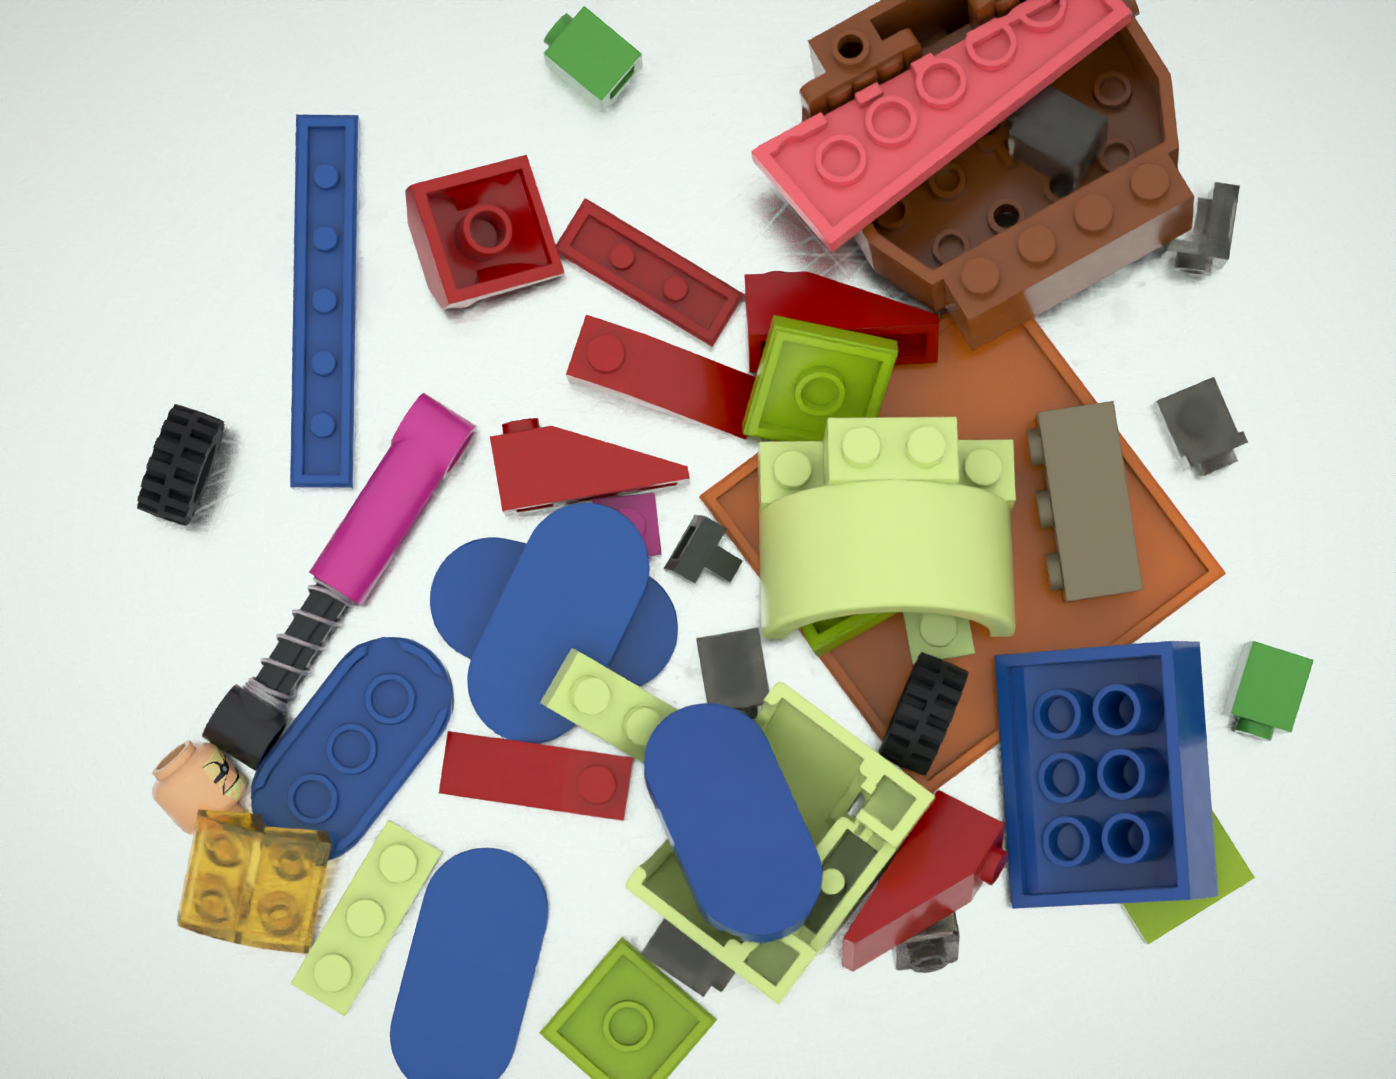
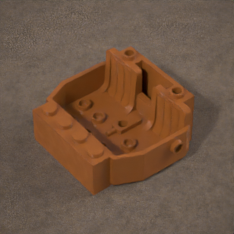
(944, 233)

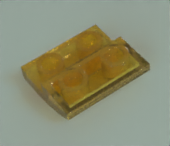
(253, 881)

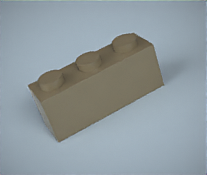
(1085, 502)

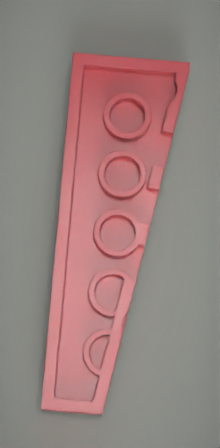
(897, 134)

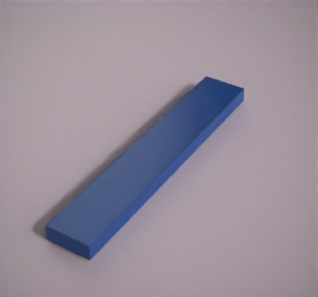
(325, 302)

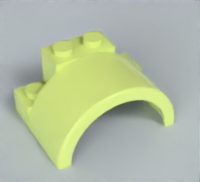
(886, 524)
(826, 776)

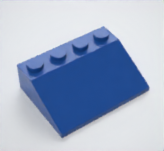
(1106, 775)

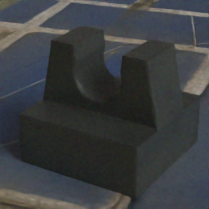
(700, 551)

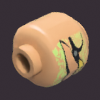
(196, 780)

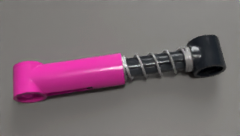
(345, 572)

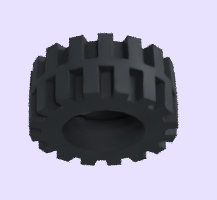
(180, 464)
(923, 713)

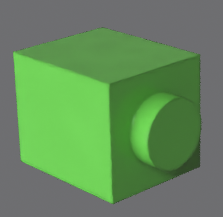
(591, 57)
(1267, 690)

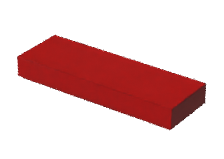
(649, 273)

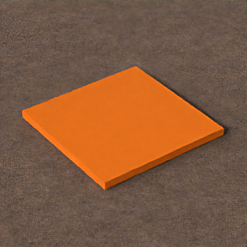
(997, 398)

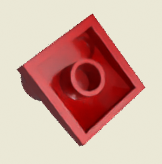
(481, 232)

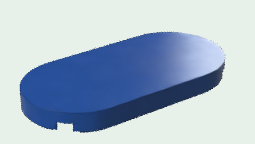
(476, 576)
(566, 592)
(356, 742)
(732, 822)
(470, 967)

